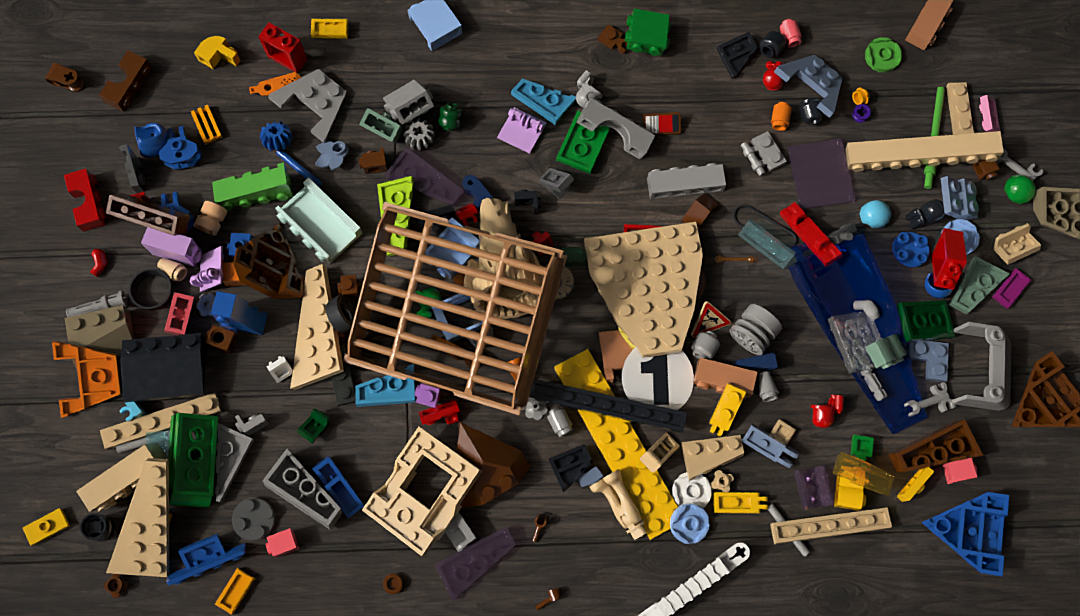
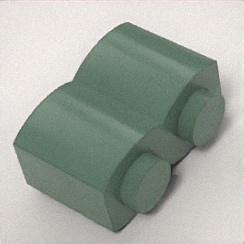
(886, 351)

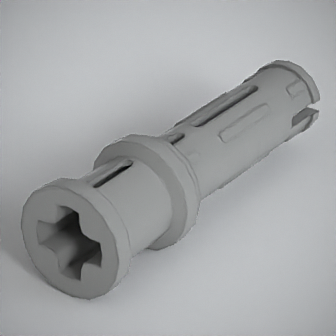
(103, 303)

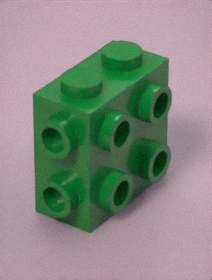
(648, 32)

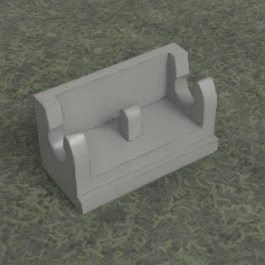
(460, 533)

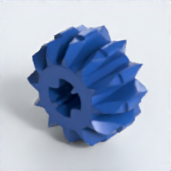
(276, 136)

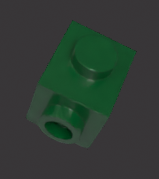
(314, 426)

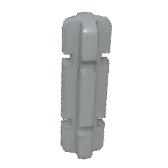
(874, 385)

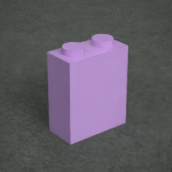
(175, 248)

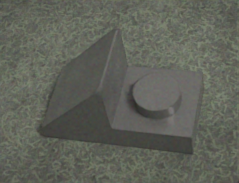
(556, 182)

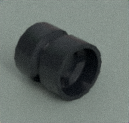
(97, 527)

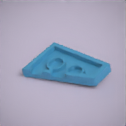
(545, 102)
(386, 391)

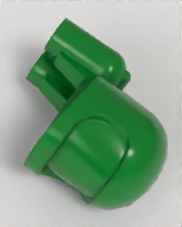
(431, 292)

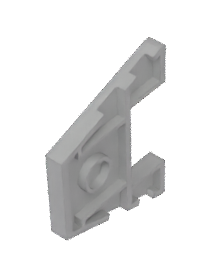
(317, 93)

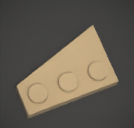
(707, 454)

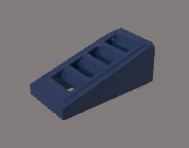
(765, 362)

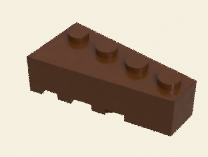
(941, 446)

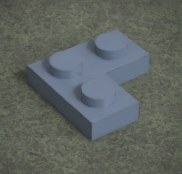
(935, 356)

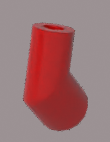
(100, 262)

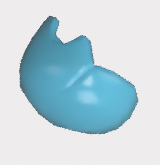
(875, 214)

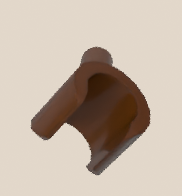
(539, 524)
(554, 595)

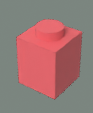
(960, 470)
(282, 543)

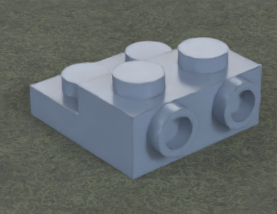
(959, 198)

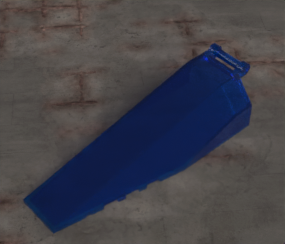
(832, 293)

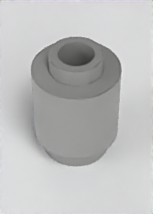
(560, 421)

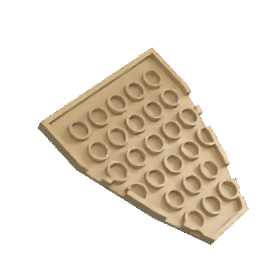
(649, 283)

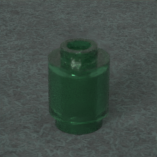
(575, 256)

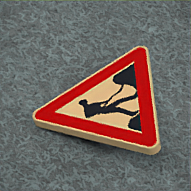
(709, 320)

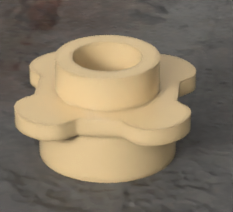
(716, 484)

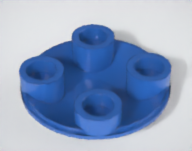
(911, 249)

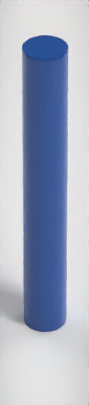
(299, 168)

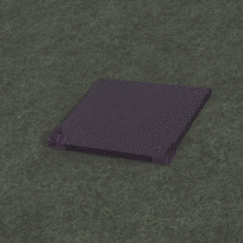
(821, 174)

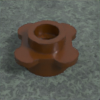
(116, 579)

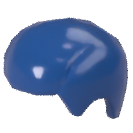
(936, 292)

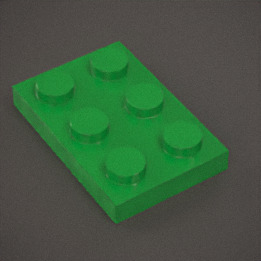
(582, 146)

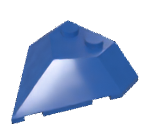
(975, 531)

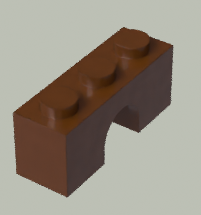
(121, 94)

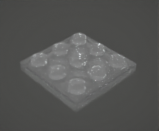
(852, 335)

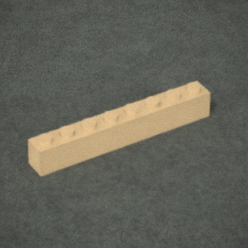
(924, 151)

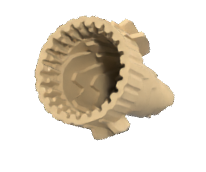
(495, 219)

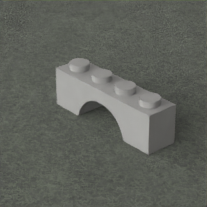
(635, 138)

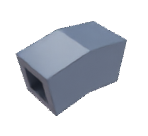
(590, 478)

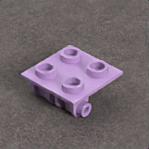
(521, 130)
(210, 270)

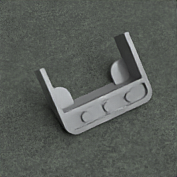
(998, 392)

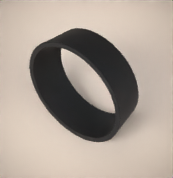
(139, 277)

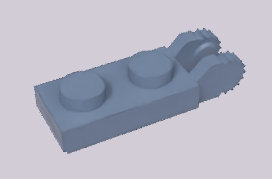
(769, 445)

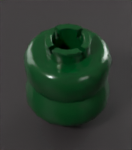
(450, 116)

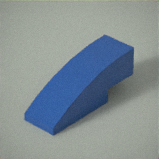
(338, 486)

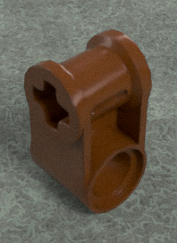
(65, 78)

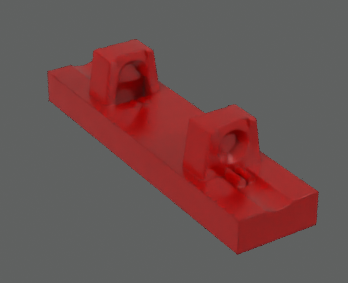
(811, 234)

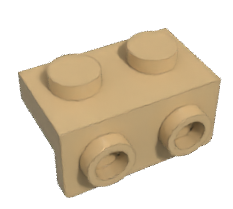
(1016, 244)

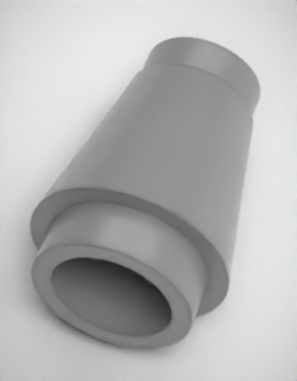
(767, 387)

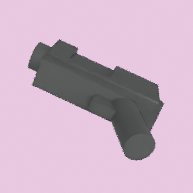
(844, 233)

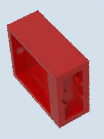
(283, 49)
(948, 258)

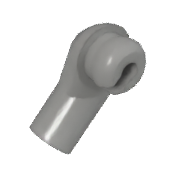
(869, 308)

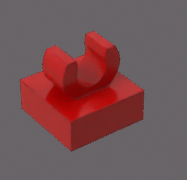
(465, 212)
(544, 239)

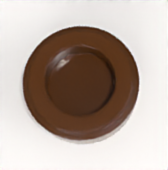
(393, 583)

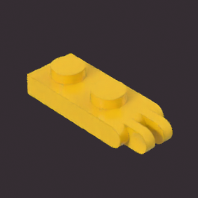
(726, 408)
(738, 502)

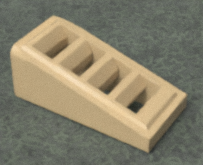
(653, 461)

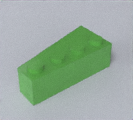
(254, 188)

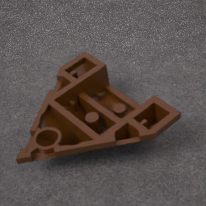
(269, 265)
(1048, 397)
(499, 462)

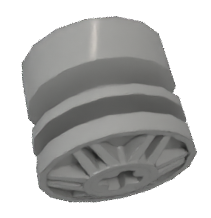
(755, 329)

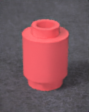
(791, 32)

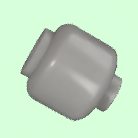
(705, 345)

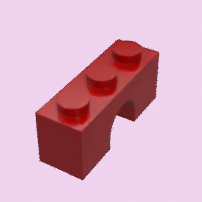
(89, 214)

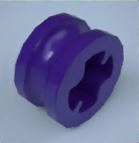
(857, 117)

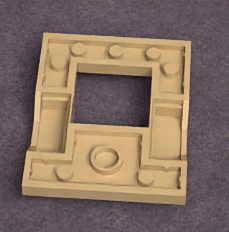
(406, 515)

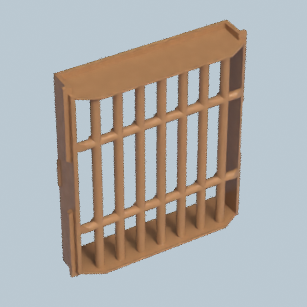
(536, 333)

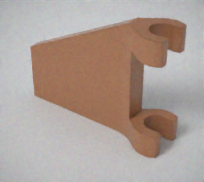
(614, 352)

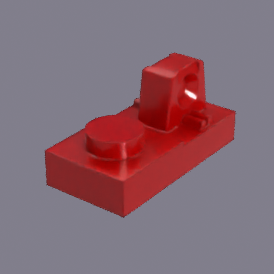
(447, 410)

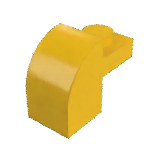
(215, 48)

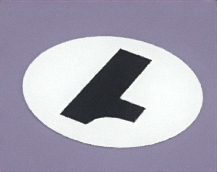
(665, 382)

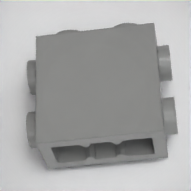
(408, 102)

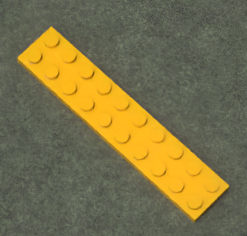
(620, 447)

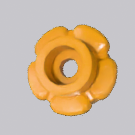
(860, 96)

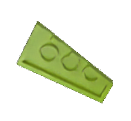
(398, 193)

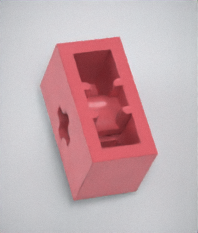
(178, 314)

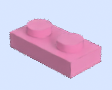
(990, 115)

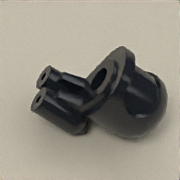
(929, 213)

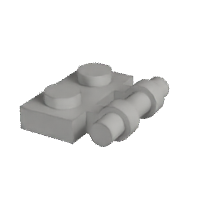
(768, 152)

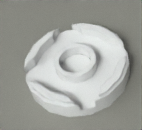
(694, 491)

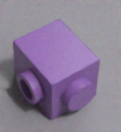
(428, 394)

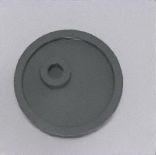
(253, 518)

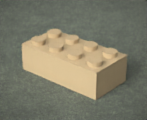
(119, 479)

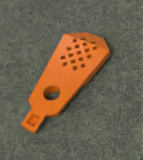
(274, 83)

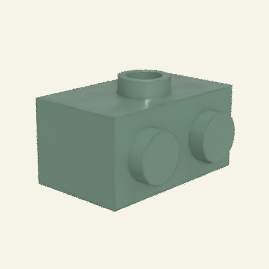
(382, 125)

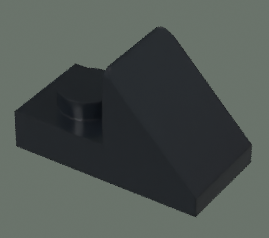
(444, 212)

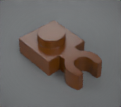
(611, 37)

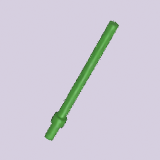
(930, 171)

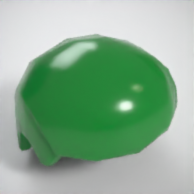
(1020, 189)

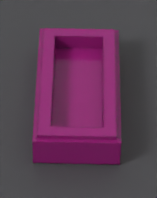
(1011, 288)

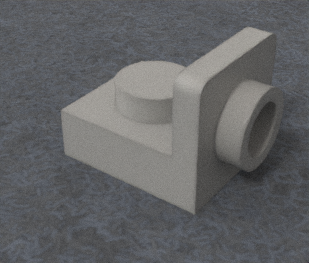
(254, 424)

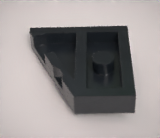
(736, 52)
(570, 465)

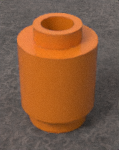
(781, 116)

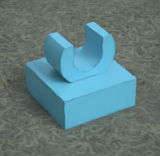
(135, 410)

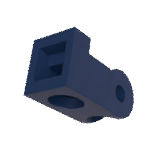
(476, 190)

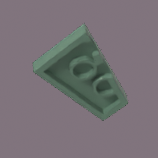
(976, 284)

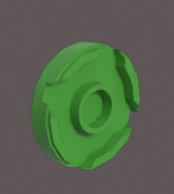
(883, 55)

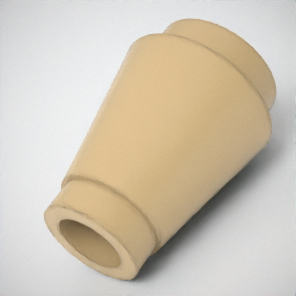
(172, 269)

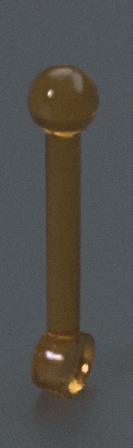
(718, 259)

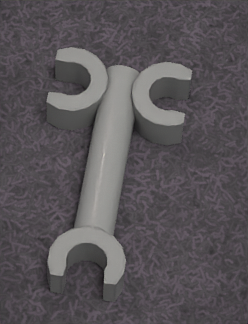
(1017, 168)
(941, 397)

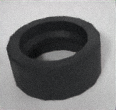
(336, 308)

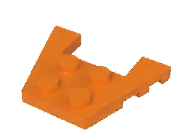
(96, 376)

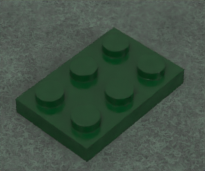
(925, 320)

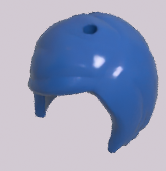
(149, 143)

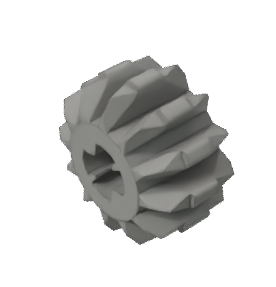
(420, 139)

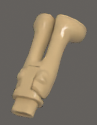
(625, 511)

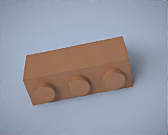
(928, 22)
(717, 375)

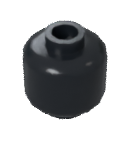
(773, 44)
(810, 112)

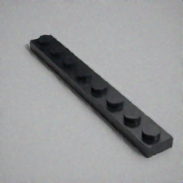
(608, 405)

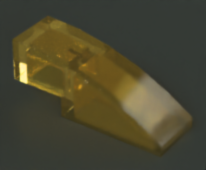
(863, 473)

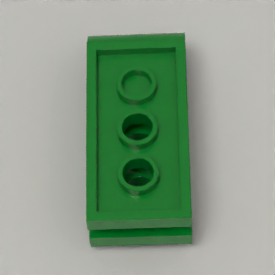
(192, 479)

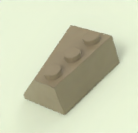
(1058, 209)
(100, 329)

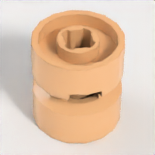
(210, 218)

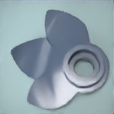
(332, 154)

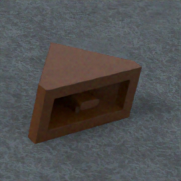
(700, 210)

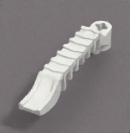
(698, 583)

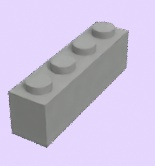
(686, 181)

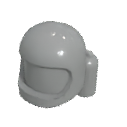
(586, 90)

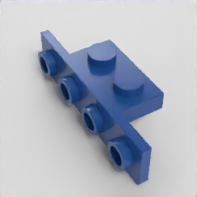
(203, 556)

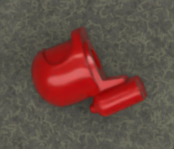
(770, 78)
(824, 414)

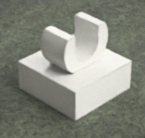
(280, 369)

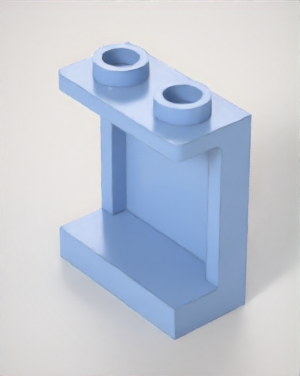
(435, 22)
(451, 255)

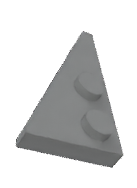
(231, 452)

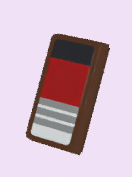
(662, 123)

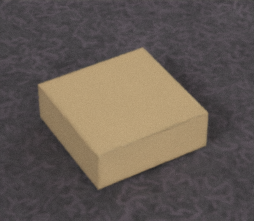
(782, 431)

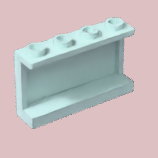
(319, 222)

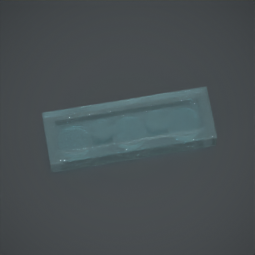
(766, 243)

